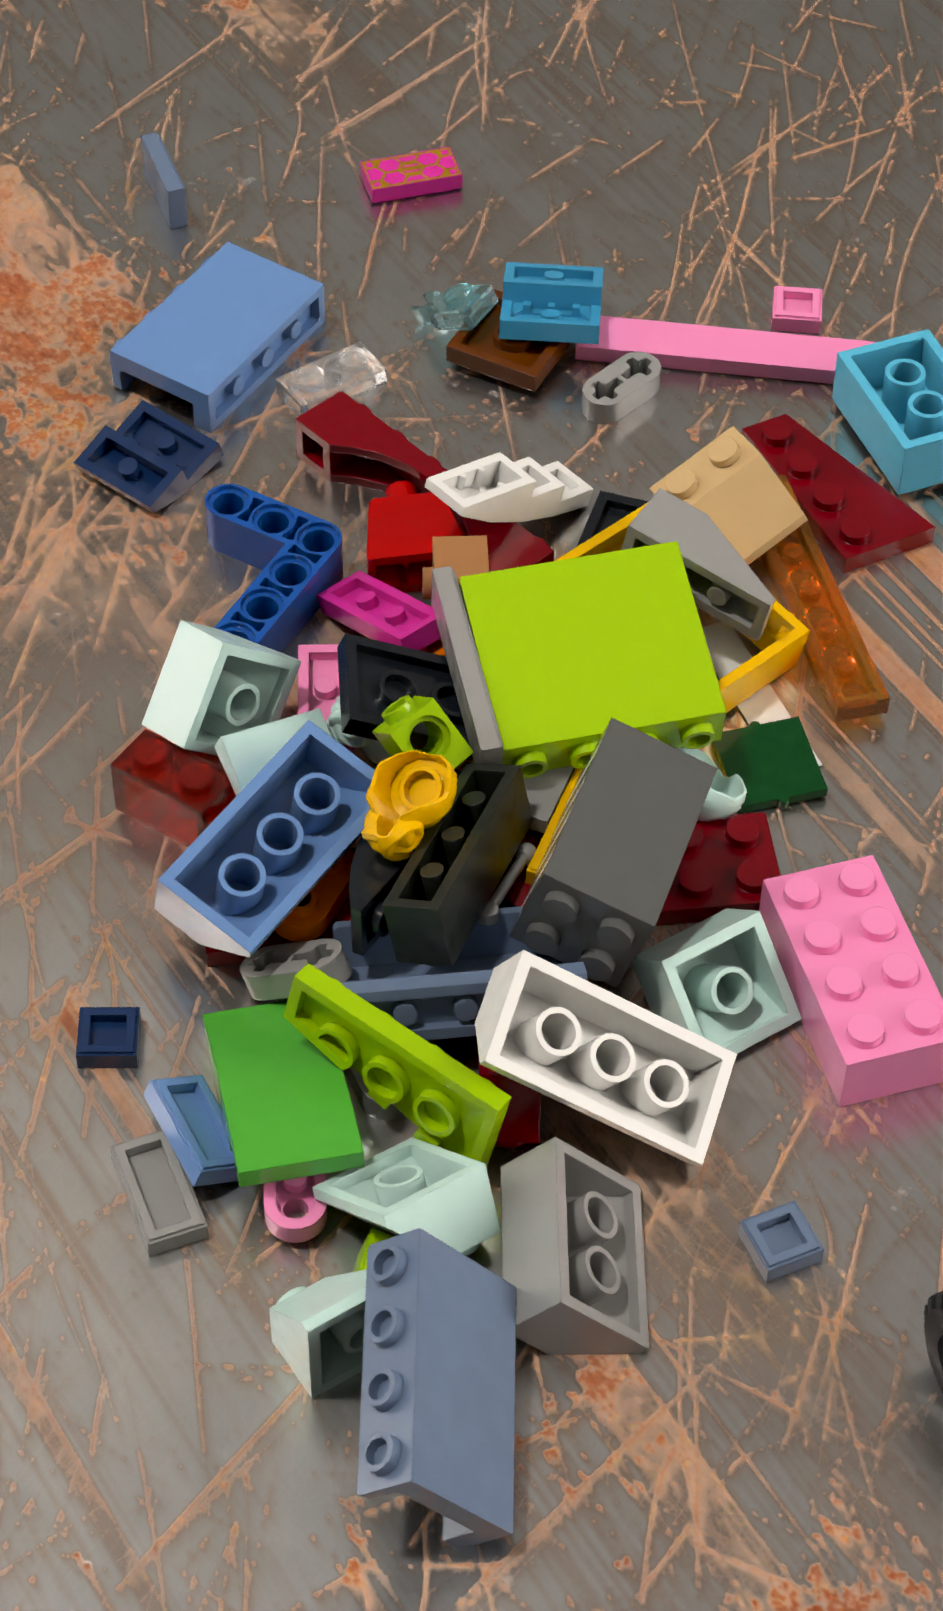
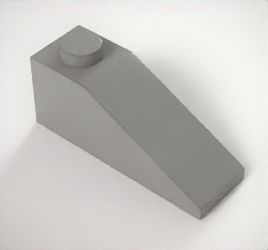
(715, 570)

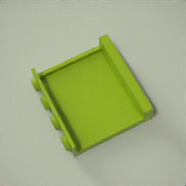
(592, 644)

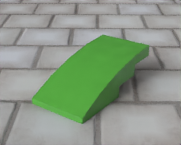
(279, 1098)

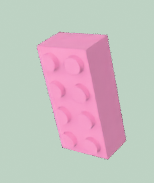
(856, 979)

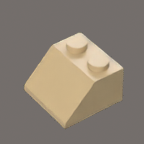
(737, 493)

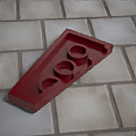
(844, 506)

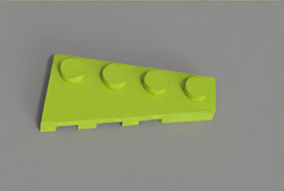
(398, 1066)

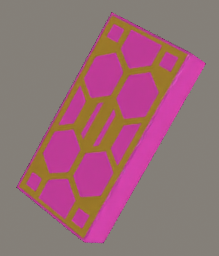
(411, 175)

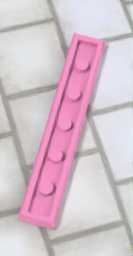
(720, 349)

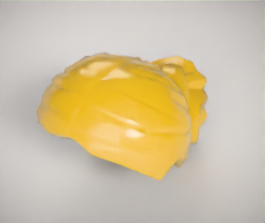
(404, 799)

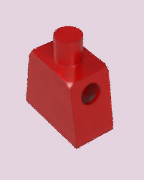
(402, 534)

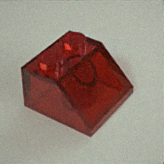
(170, 787)

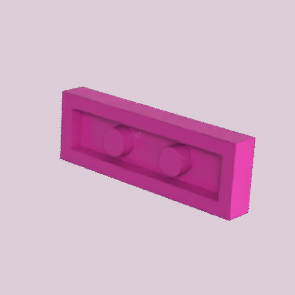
(380, 612)

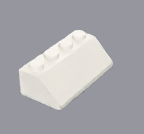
(603, 1056)

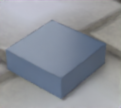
(780, 1241)

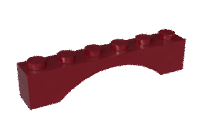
(359, 449)

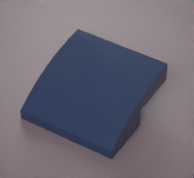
(149, 457)

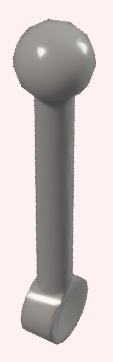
(523, 857)

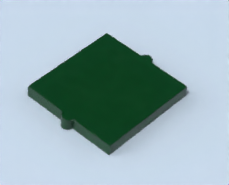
(772, 762)

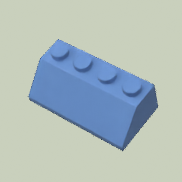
(268, 845)

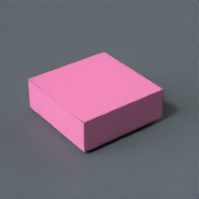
(796, 309)

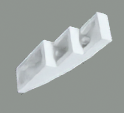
(510, 491)

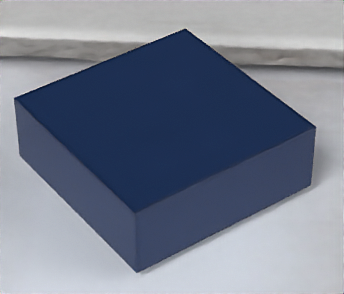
(108, 1037)

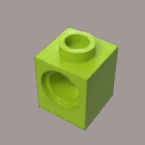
(406, 714)

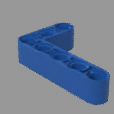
(293, 550)

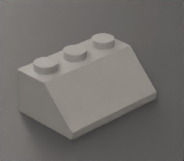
(574, 1252)

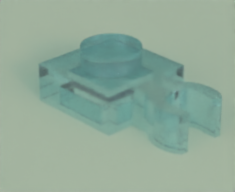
(457, 308)

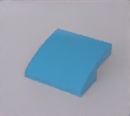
(551, 303)

